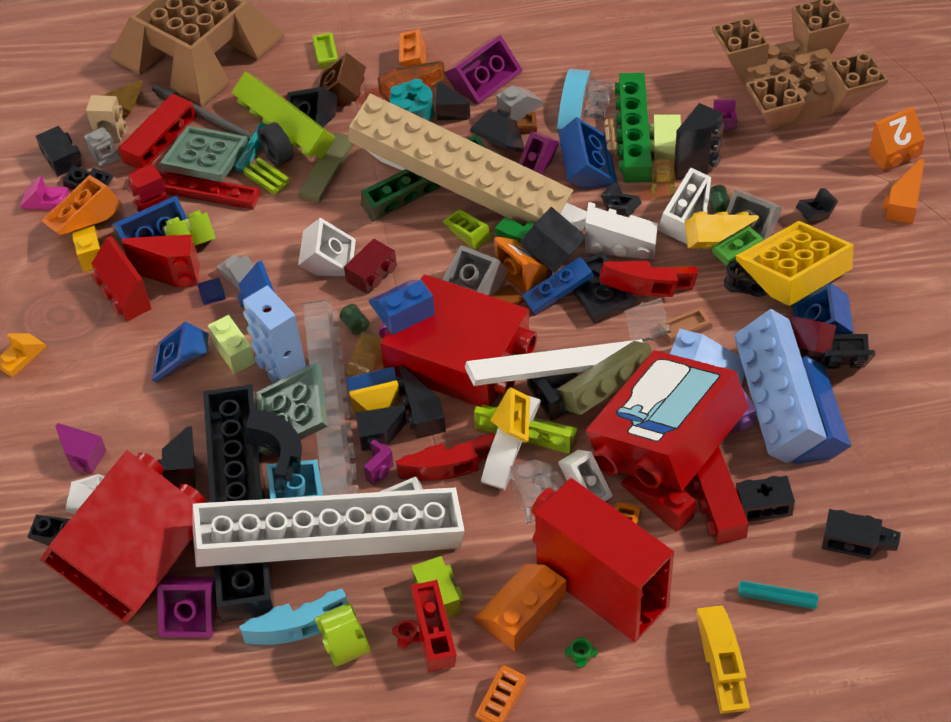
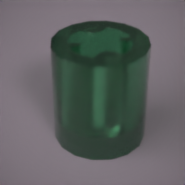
(719, 198)
(354, 319)

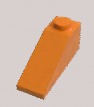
(904, 195)

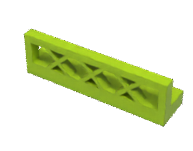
(541, 432)

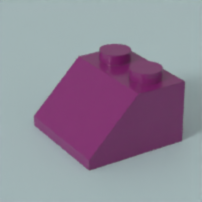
(186, 606)

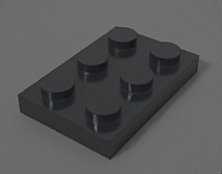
(600, 299)

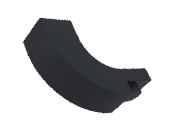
(281, 438)

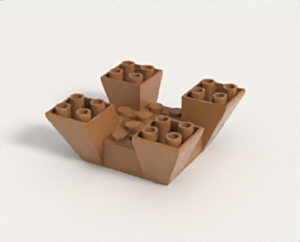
(192, 34)
(800, 76)

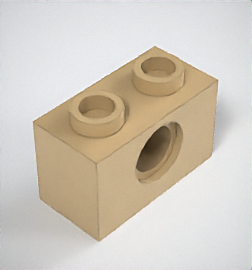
(106, 113)

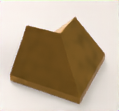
(127, 96)

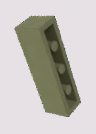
(603, 378)

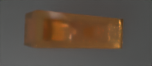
(429, 73)

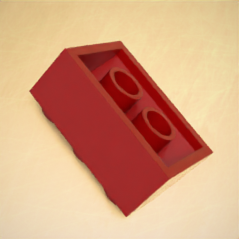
(120, 281)

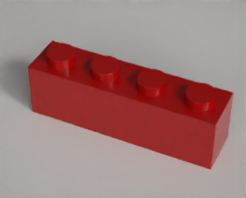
(157, 132)
(720, 500)

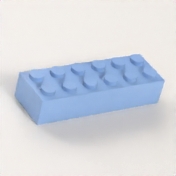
(779, 387)

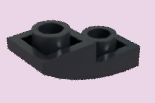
(77, 176)

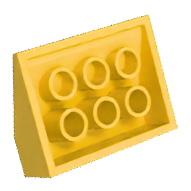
(797, 261)

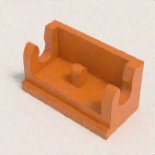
(412, 48)

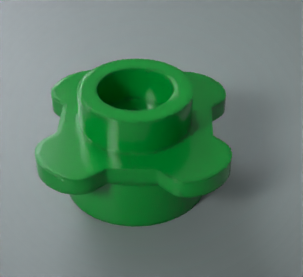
(585, 645)

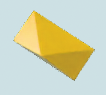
(375, 397)
(513, 415)

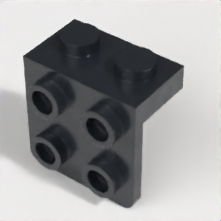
(847, 350)

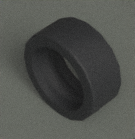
(275, 143)

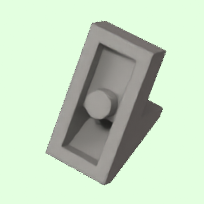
(235, 269)

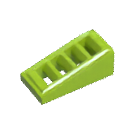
(469, 230)

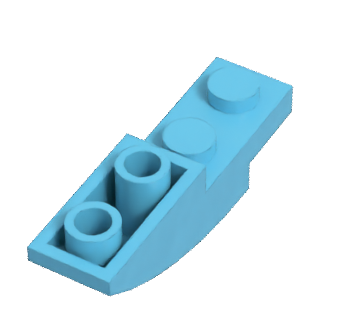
(285, 625)

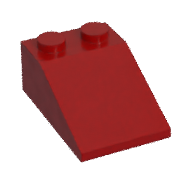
(164, 258)

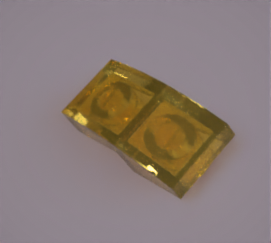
(364, 355)

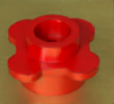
(403, 627)

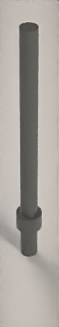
(204, 113)

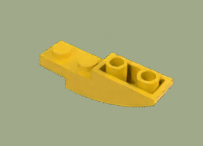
(724, 658)

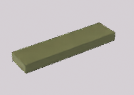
(326, 169)

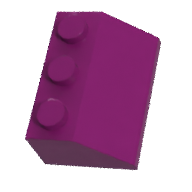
(484, 70)

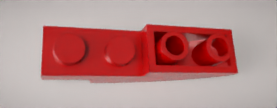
(641, 279)
(440, 464)

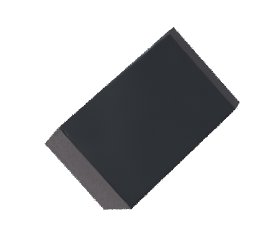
(450, 104)

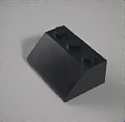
(698, 141)

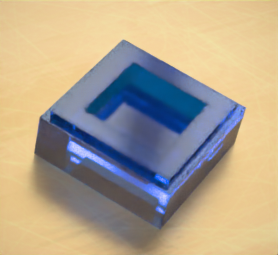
(211, 291)

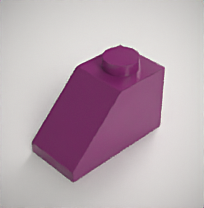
(538, 152)
(81, 448)

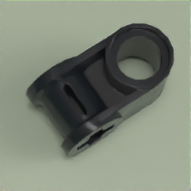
(744, 281)

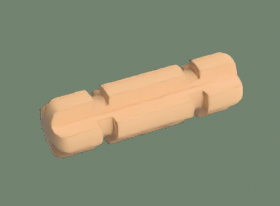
(611, 136)

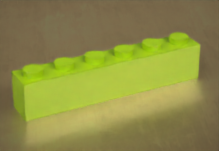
(274, 108)

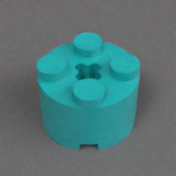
(413, 97)

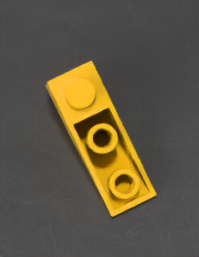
(707, 230)

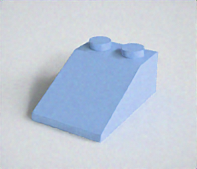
(705, 350)

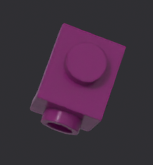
(728, 108)
(380, 464)

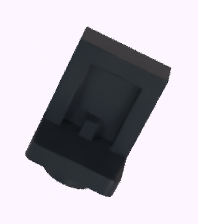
(622, 203)
(818, 207)

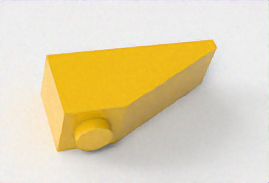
(86, 246)

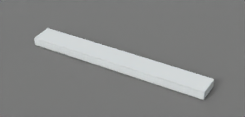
(540, 363)

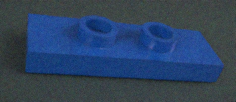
(558, 285)

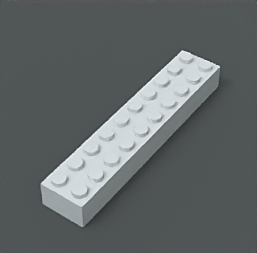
(326, 526)

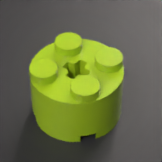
(342, 634)

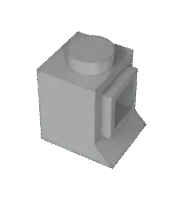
(101, 147)

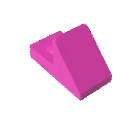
(42, 197)

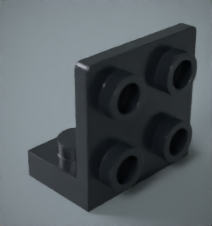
(546, 390)

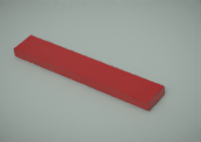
(209, 190)

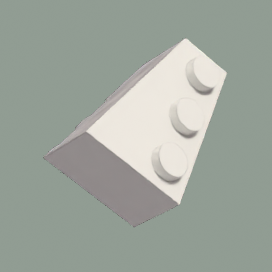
(689, 198)
(618, 234)

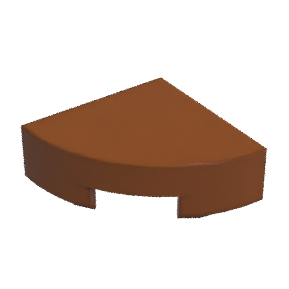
(528, 123)

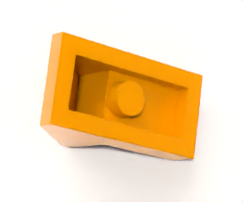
(22, 350)

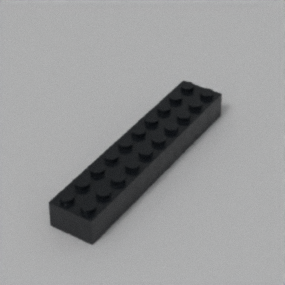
(236, 475)

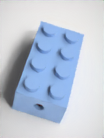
(273, 334)

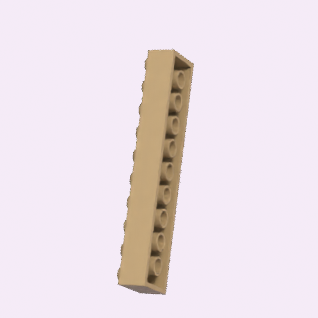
(455, 162)

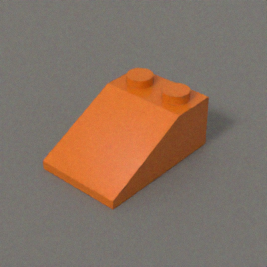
(84, 206)

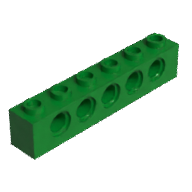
(634, 128)

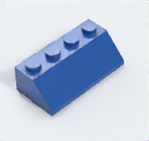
(830, 415)

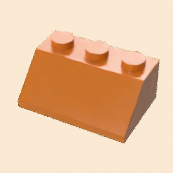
(522, 604)

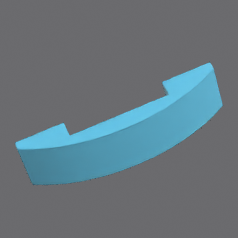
(572, 96)

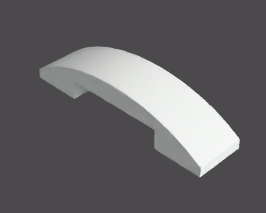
(503, 454)

